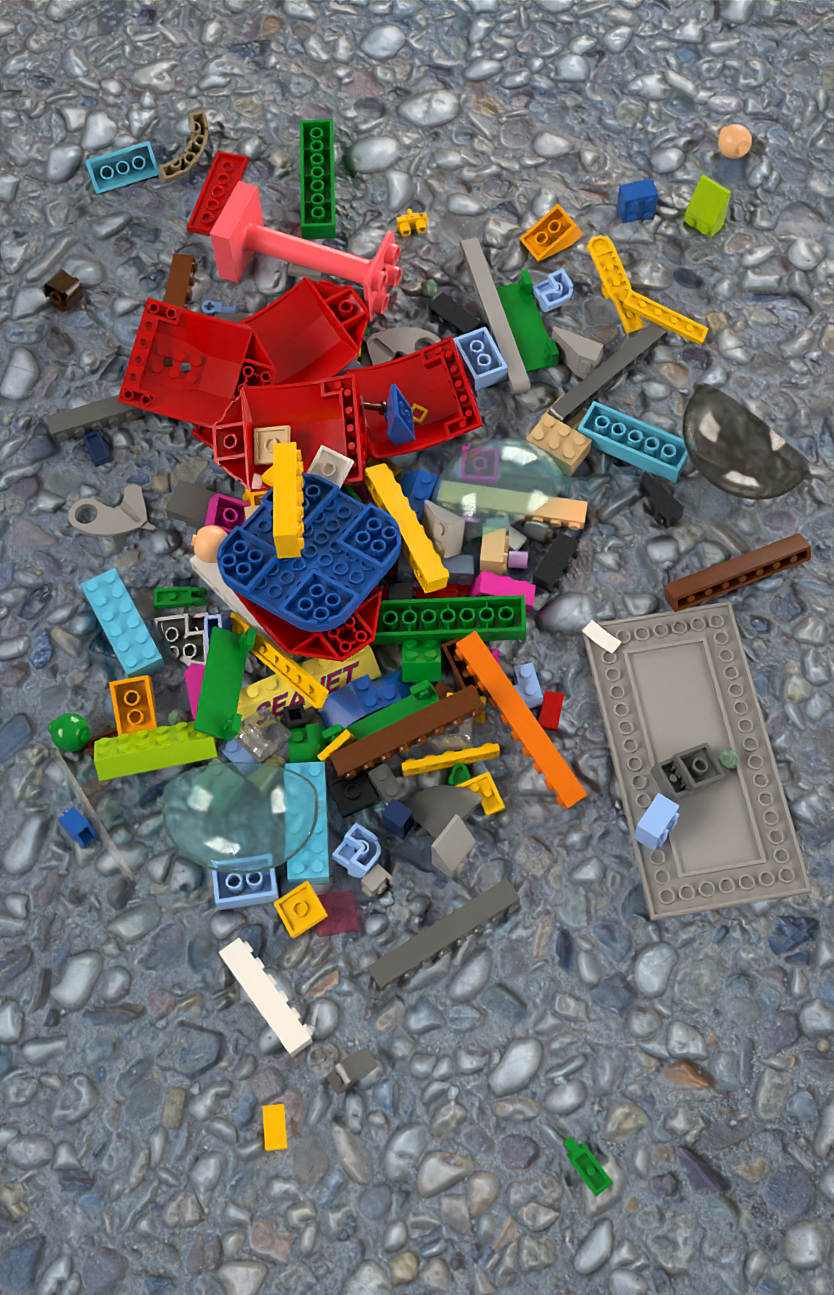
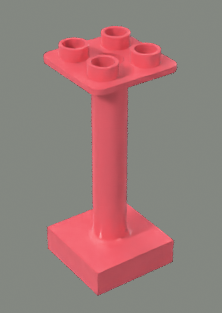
(242, 232)

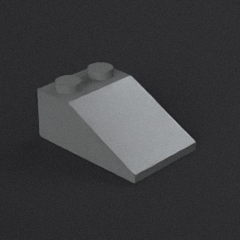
(577, 352)
(443, 529)
(453, 847)

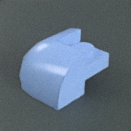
(553, 291)
(358, 851)

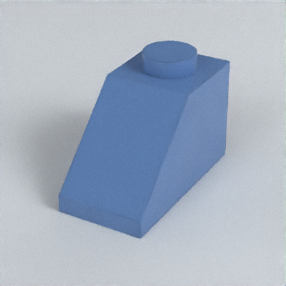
(234, 752)

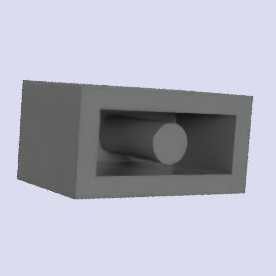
(386, 784)

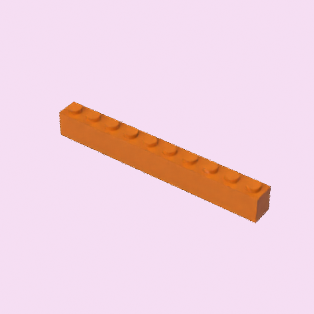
(521, 721)

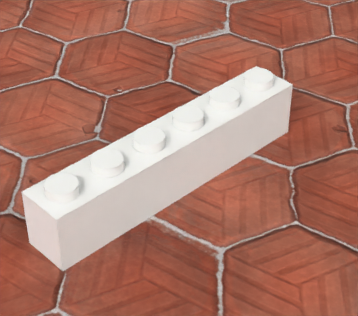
(266, 997)

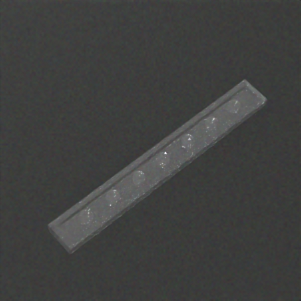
(92, 815)

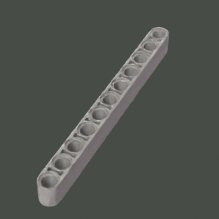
(494, 314)

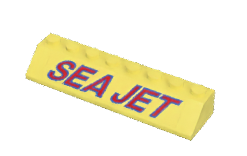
(276, 693)

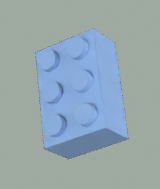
(481, 358)
(244, 889)

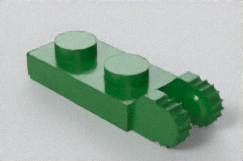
(179, 597)

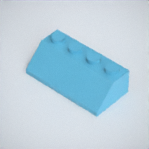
(122, 167)

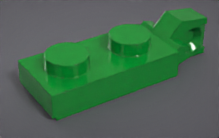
(587, 1167)

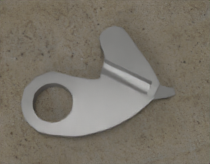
(388, 343)
(110, 521)

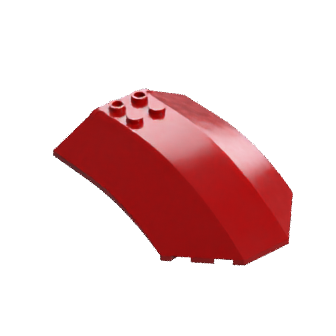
(311, 330)
(430, 379)
(318, 414)

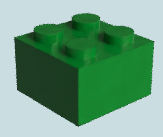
(421, 660)

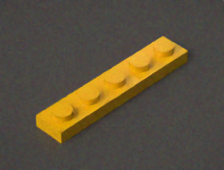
(665, 317)
(449, 759)

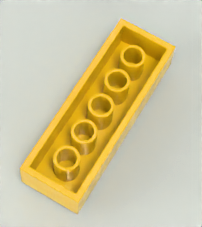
(288, 500)

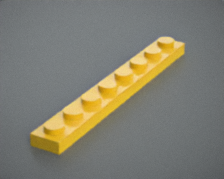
(282, 664)

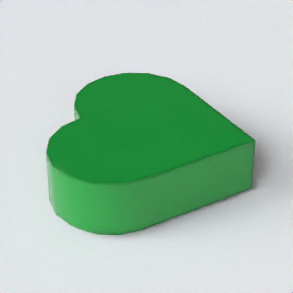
(459, 775)

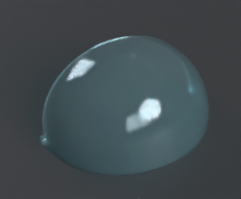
(497, 484)
(239, 815)

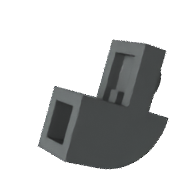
(351, 1070)

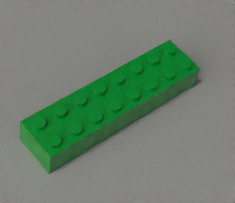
(317, 179)
(451, 618)

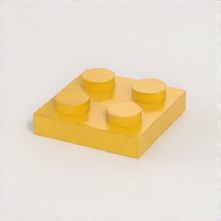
(300, 909)

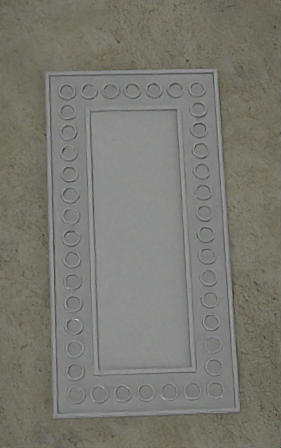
(673, 688)

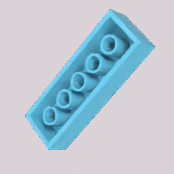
(634, 441)
(122, 625)
(312, 860)

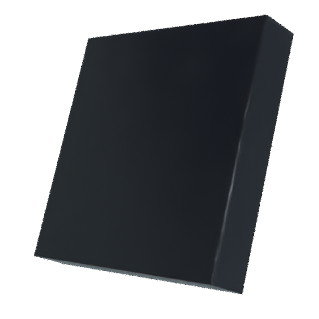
(352, 794)

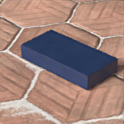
(97, 448)

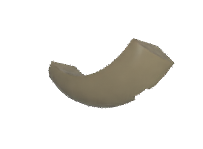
(192, 153)

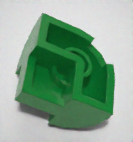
(306, 743)

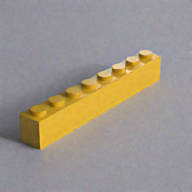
(415, 544)

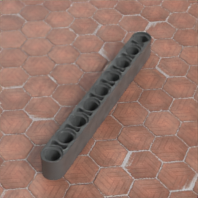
(608, 373)

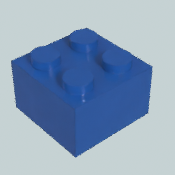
(637, 200)

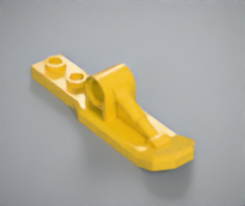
(614, 280)

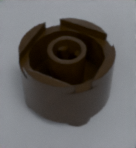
(63, 290)

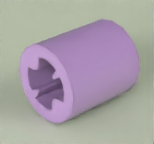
(517, 559)

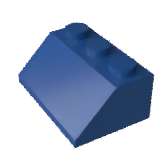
(417, 488)

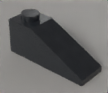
(663, 505)

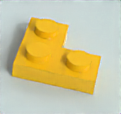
(485, 787)

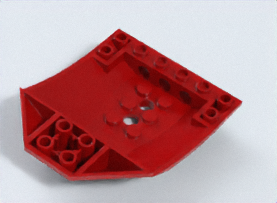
(220, 357)
(332, 644)

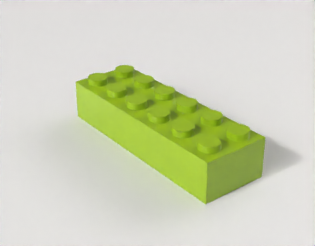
(152, 750)

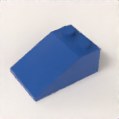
(399, 418)
(351, 703)

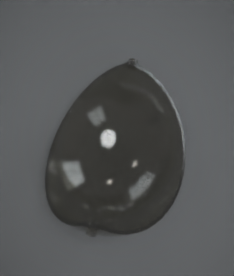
(738, 448)

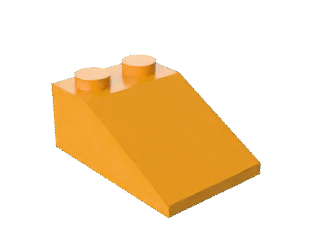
(551, 234)
(134, 704)

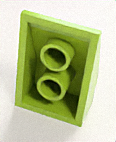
(707, 207)

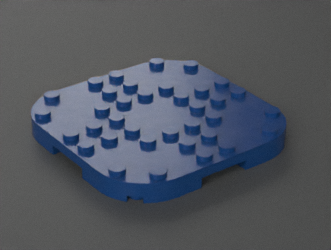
(341, 562)

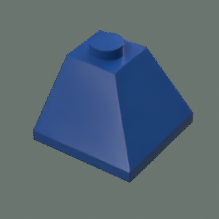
(391, 688)

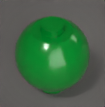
(69, 732)

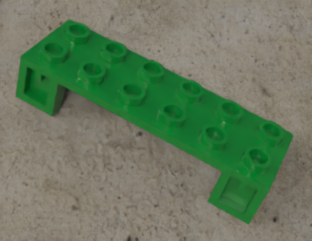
(526, 325)
(222, 683)
(422, 696)

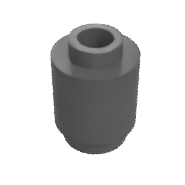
(537, 530)

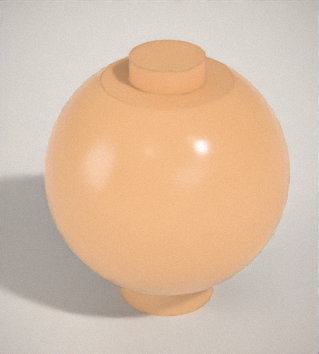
(734, 141)
(208, 542)

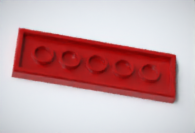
(217, 189)

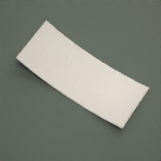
(601, 637)

